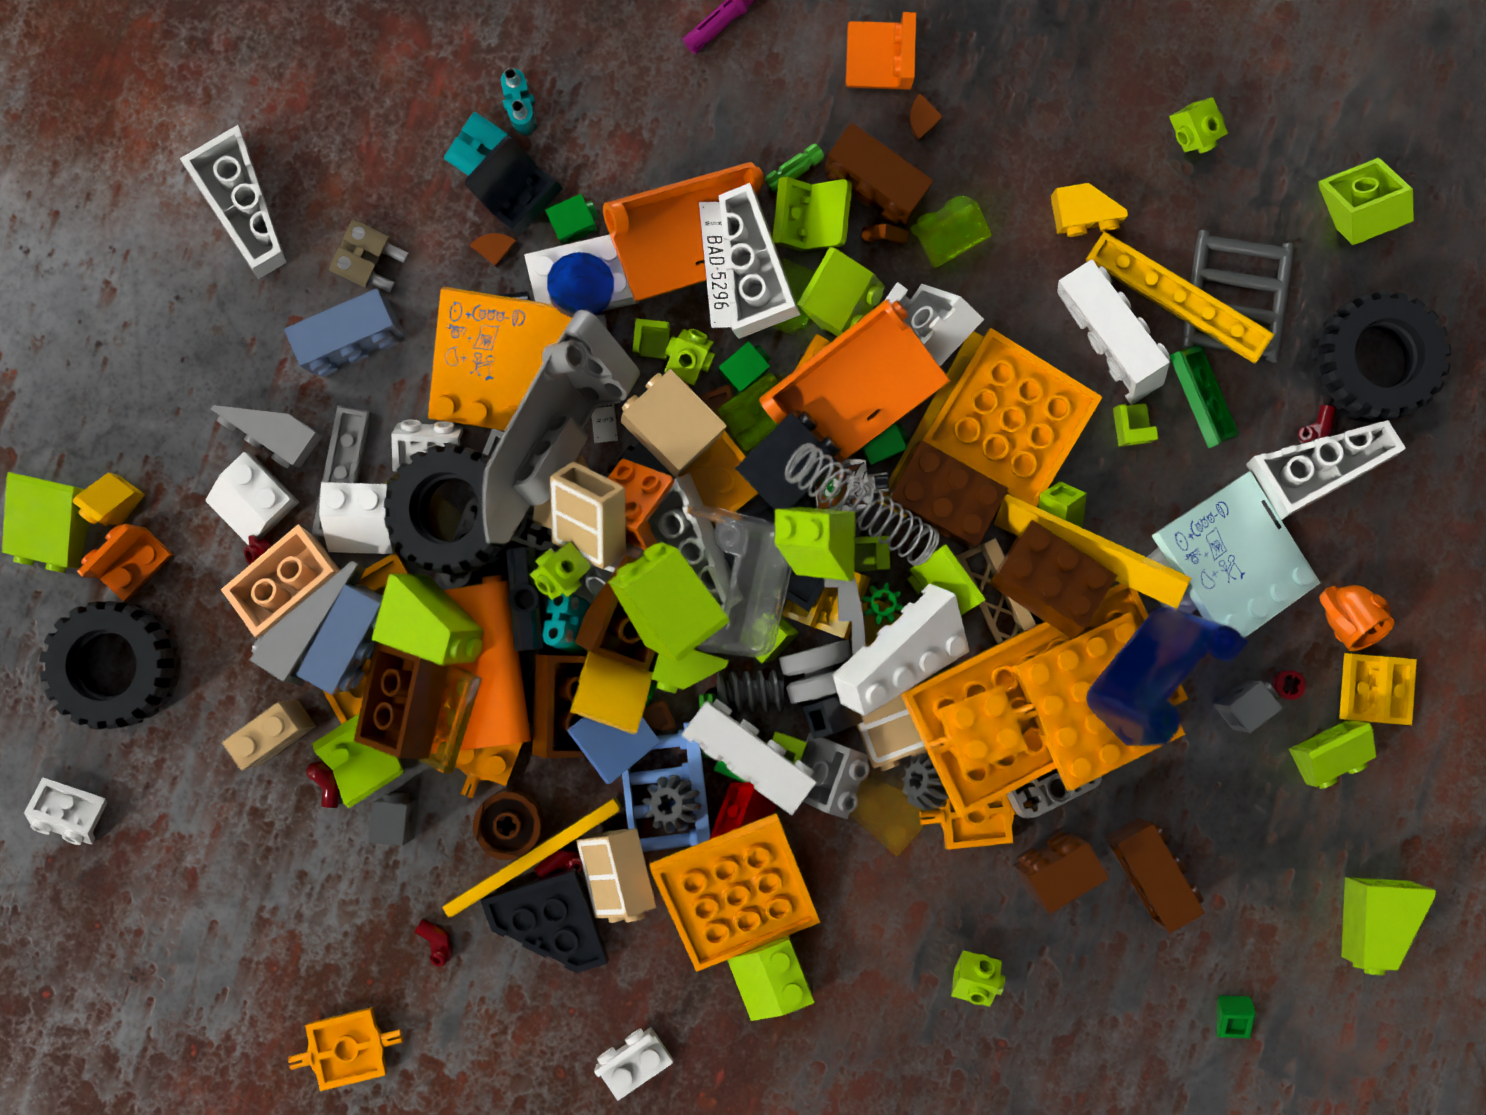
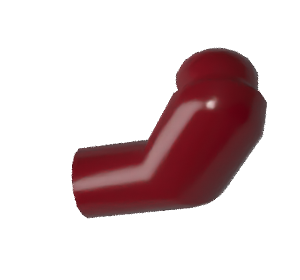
(1321, 427)
(325, 778)
(559, 860)
(439, 942)

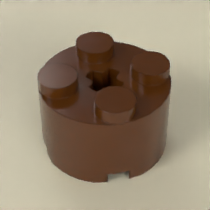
(493, 834)

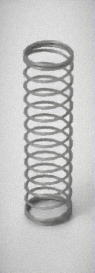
(799, 454)

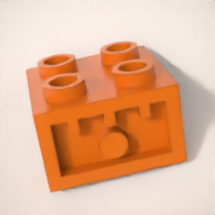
(881, 54)
(643, 494)
(126, 560)

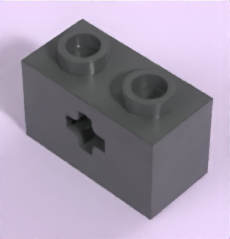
(1248, 705)
(393, 819)

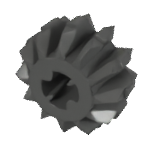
(923, 784)
(663, 795)

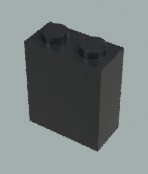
(768, 461)

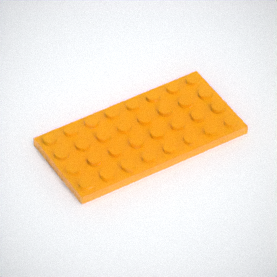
(989, 671)

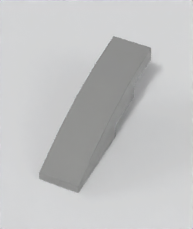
(850, 609)

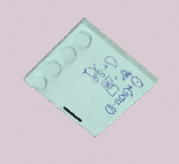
(1237, 557)

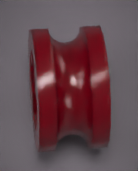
(1299, 687)

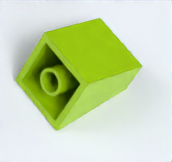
(43, 523)
(667, 602)
(426, 621)
(1381, 921)

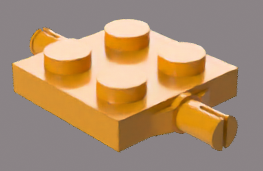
(982, 729)
(487, 764)
(980, 828)
(346, 1049)

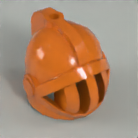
(1353, 614)

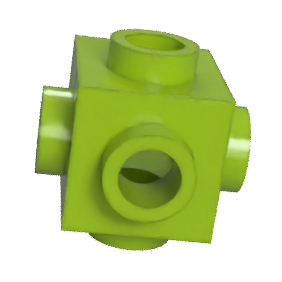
(1199, 125)
(689, 355)
(560, 571)
(977, 978)

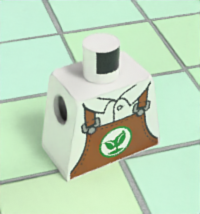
(858, 468)

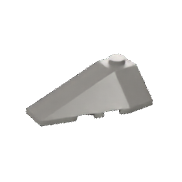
(290, 640)

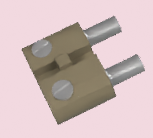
(360, 254)

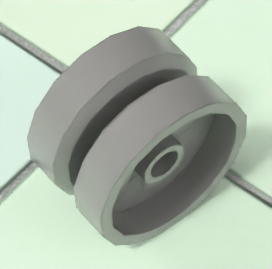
(818, 670)

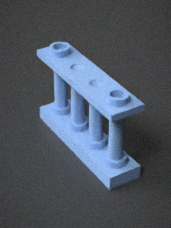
(691, 770)

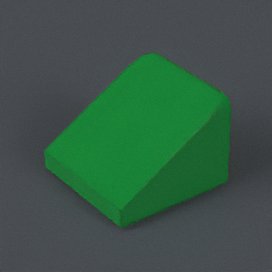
(1234, 1017)

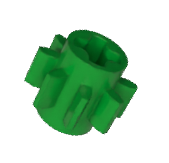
(873, 608)

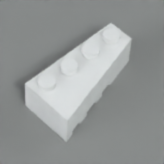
(233, 191)
(756, 277)
(941, 320)
(1115, 330)
(1314, 469)
(692, 536)
(905, 653)
(750, 756)

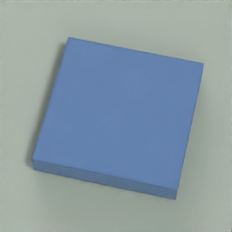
(610, 748)

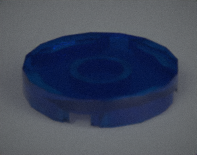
(580, 283)

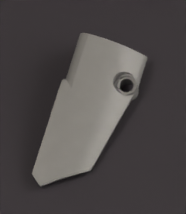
(547, 429)

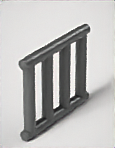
(1279, 286)

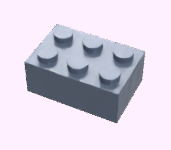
(345, 333)
(343, 641)

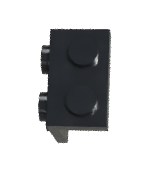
(512, 186)

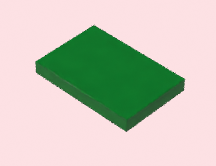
(1204, 395)

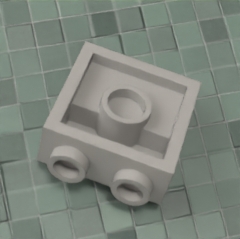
(836, 773)

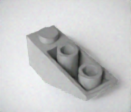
(279, 432)

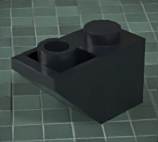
(829, 716)

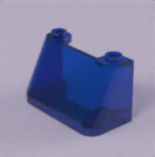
(1149, 668)

